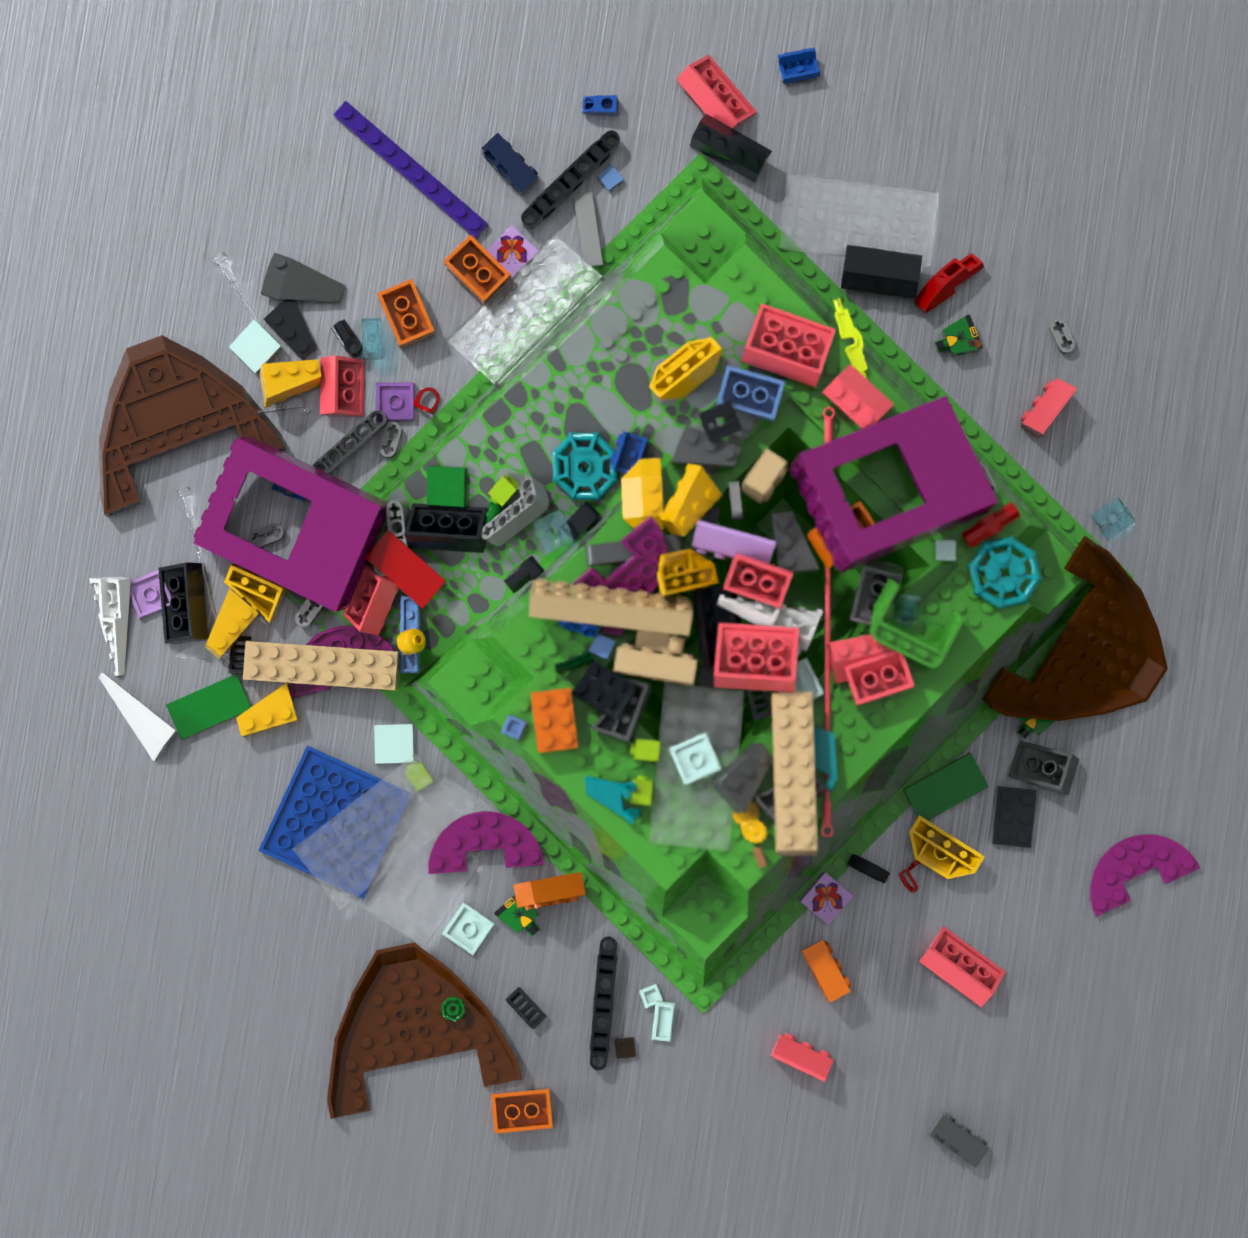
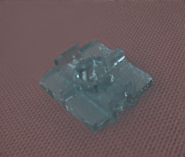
(1104, 523)
(563, 537)

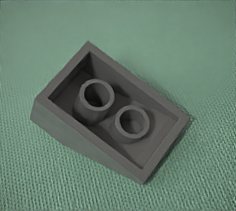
(871, 583)
(1044, 767)

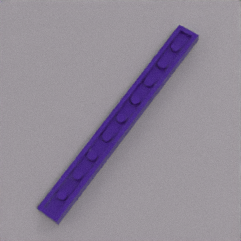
(410, 169)

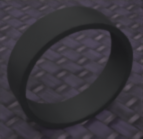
(868, 868)

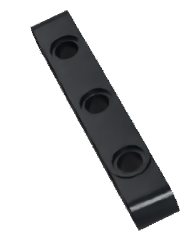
(570, 179)
(603, 1003)

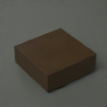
(625, 1047)

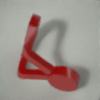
(418, 398)
(903, 879)

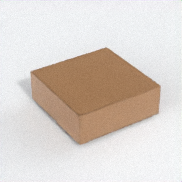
(759, 857)

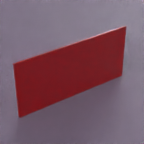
(405, 569)

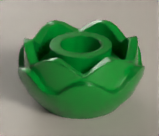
(494, 510)
(459, 1010)

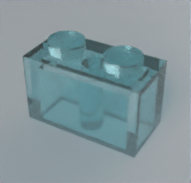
(372, 339)

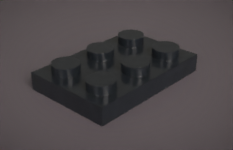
(604, 690)
(1014, 817)

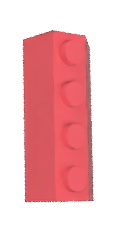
(716, 93)
(962, 966)

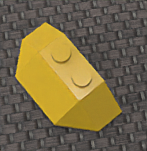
(686, 369)
(642, 492)
(684, 572)
(942, 851)

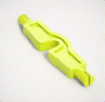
(847, 331)

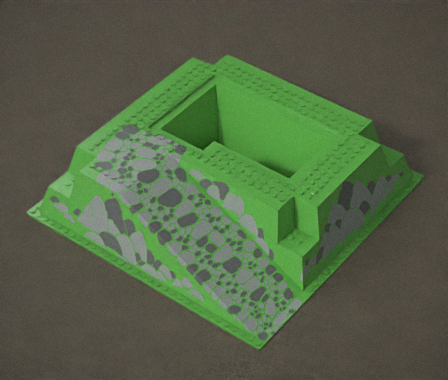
(673, 276)

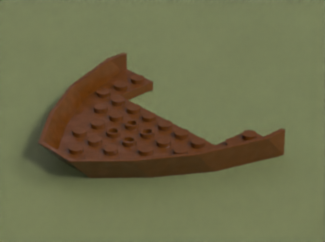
(163, 402)
(1102, 659)
(399, 1020)

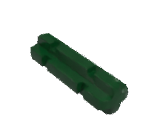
(574, 662)

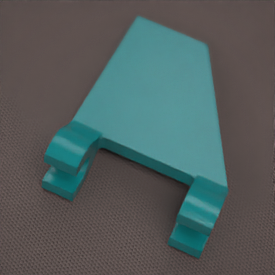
(826, 756)
(611, 796)

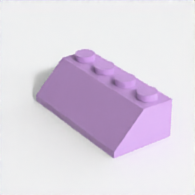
(728, 542)

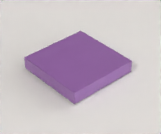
(396, 401)

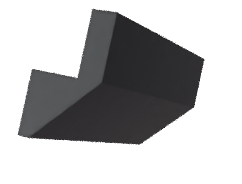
(708, 617)

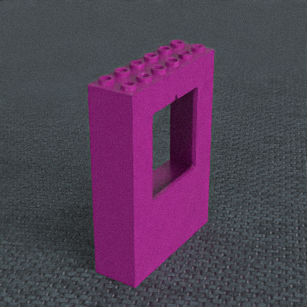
(939, 465)
(332, 539)

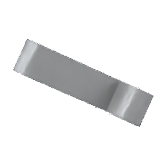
(391, 512)
(519, 514)

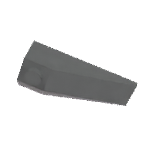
(298, 282)

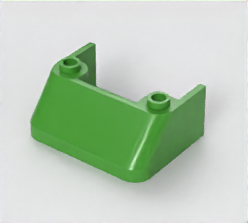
(925, 648)

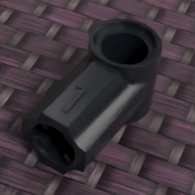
(347, 337)
(527, 571)

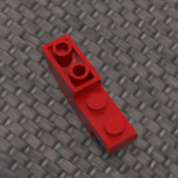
(943, 283)

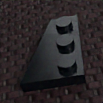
(290, 326)

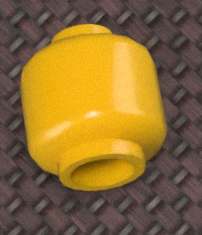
(411, 641)

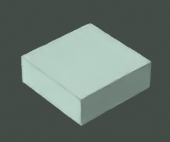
(945, 550)
(650, 995)

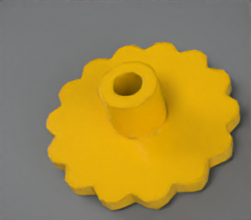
(751, 812)
(754, 830)

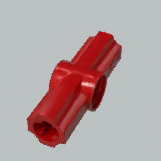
(990, 525)

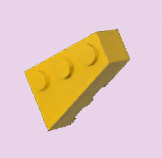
(288, 379)
(691, 501)
(258, 591)
(230, 624)
(269, 713)

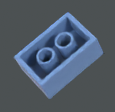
(751, 393)

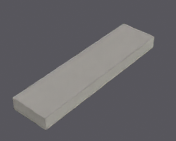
(588, 229)

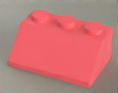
(342, 386)
(858, 398)
(1047, 407)
(757, 580)
(371, 601)
(852, 651)
(878, 677)
(802, 1056)

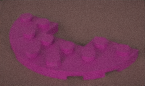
(640, 570)
(343, 638)
(484, 832)
(1132, 858)

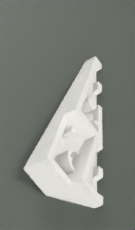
(113, 600)
(768, 615)
(148, 727)

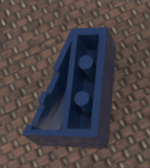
(509, 164)

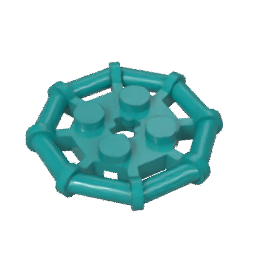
(576, 458)
(1016, 570)

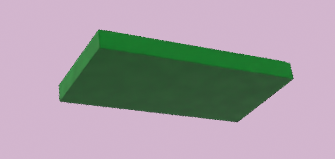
(208, 706)
(946, 787)

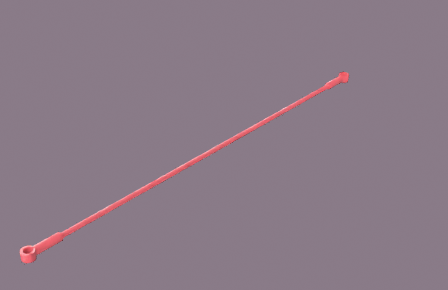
(827, 803)

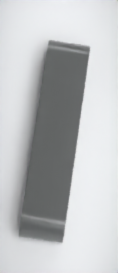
(358, 441)
(617, 553)

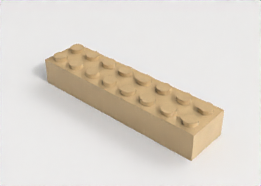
(610, 607)
(322, 665)
(794, 774)

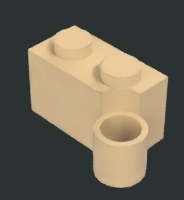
(660, 642)

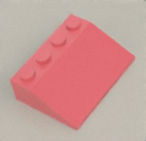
(788, 345)
(756, 657)

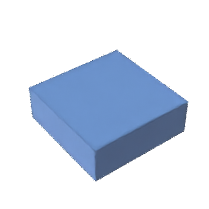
(610, 178)
(602, 646)
(514, 727)

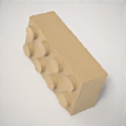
(764, 477)
(655, 666)

